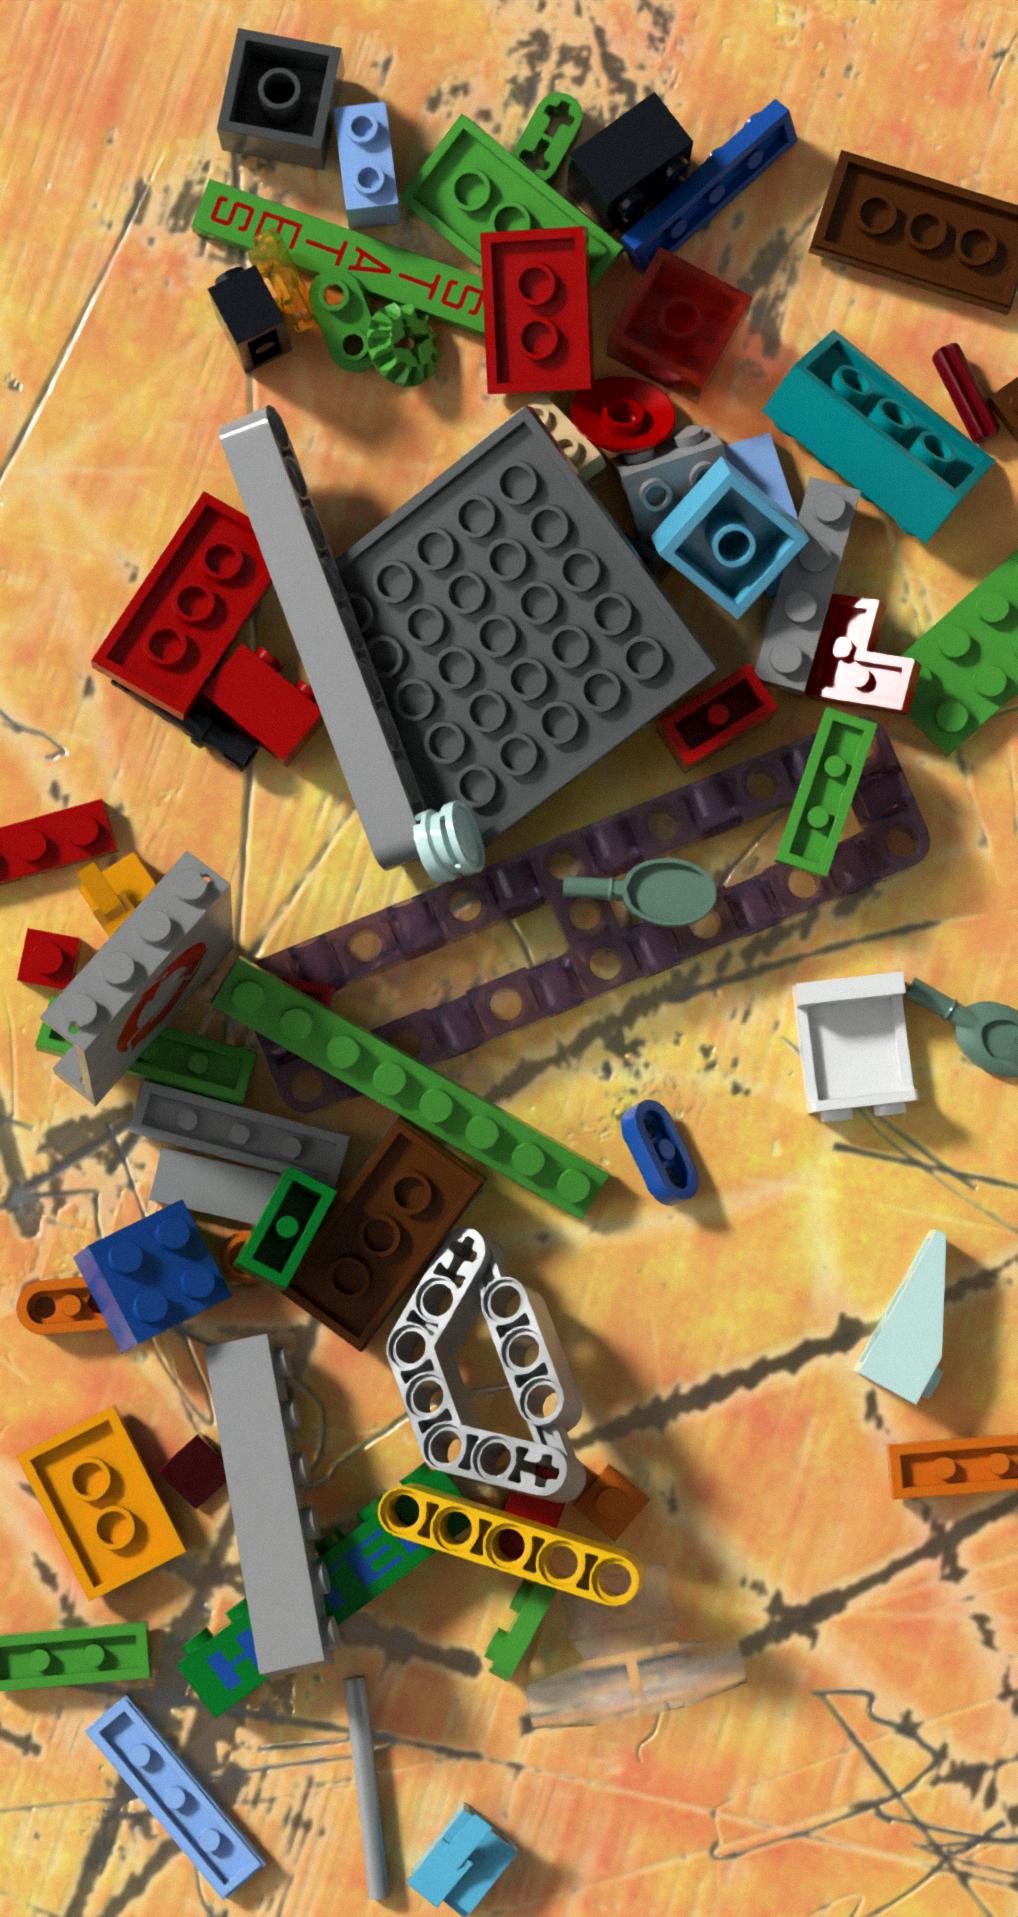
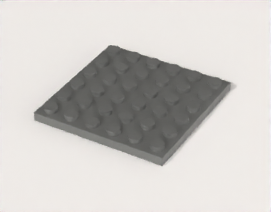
(514, 628)

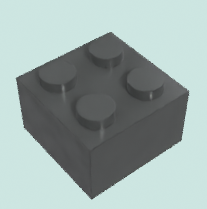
(280, 98)

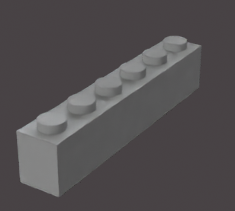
(270, 1506)

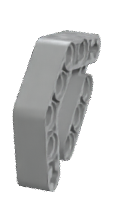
(489, 1289)

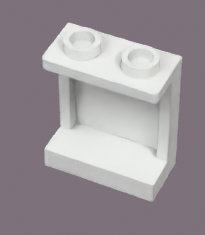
(854, 1045)

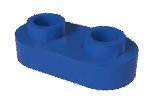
(659, 1152)

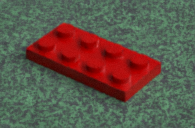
(188, 609)

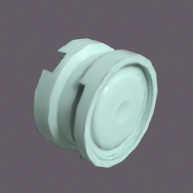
(449, 842)

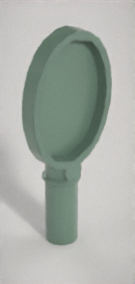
(655, 891)
(982, 1030)

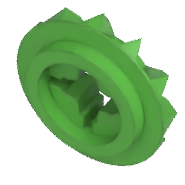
(401, 365)

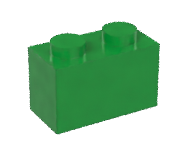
(284, 1228)

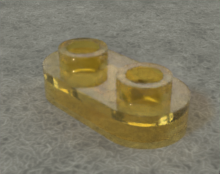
(277, 265)

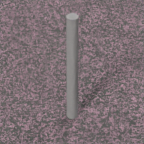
(366, 1788)

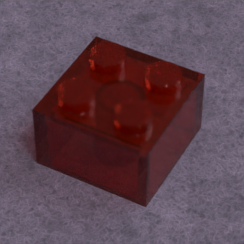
(678, 325)

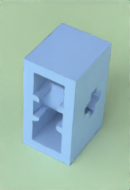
(366, 165)

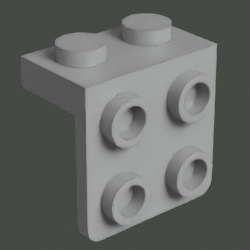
(664, 475)

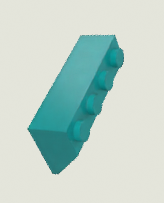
(877, 436)

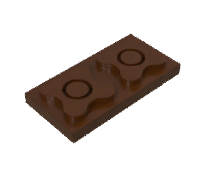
(920, 232)
(382, 1232)

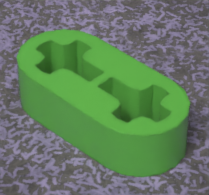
(537, 136)

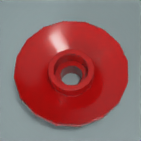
(623, 414)

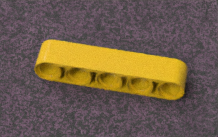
(484, 1545)

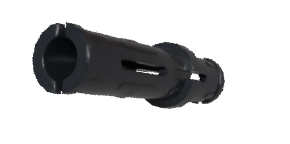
(208, 730)

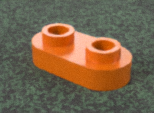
(72, 1309)

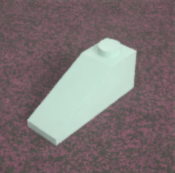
(910, 1333)

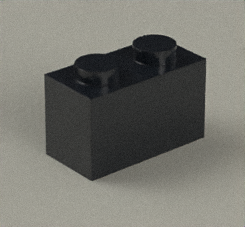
(249, 317)

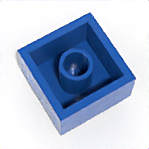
(152, 1276)

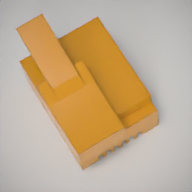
(115, 890)

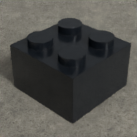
(629, 165)

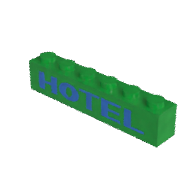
(359, 1568)

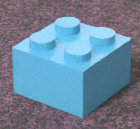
(729, 538)

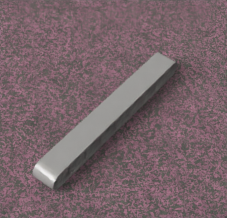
(325, 633)

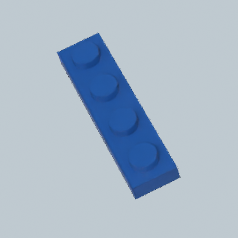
(711, 186)

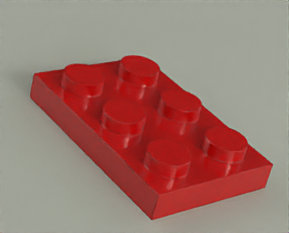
(537, 310)

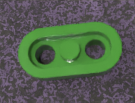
(343, 320)
(509, 1646)

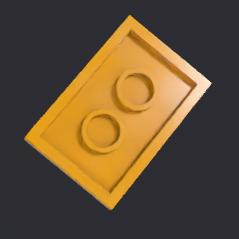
(102, 1503)

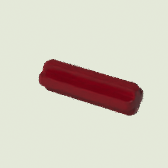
(966, 393)

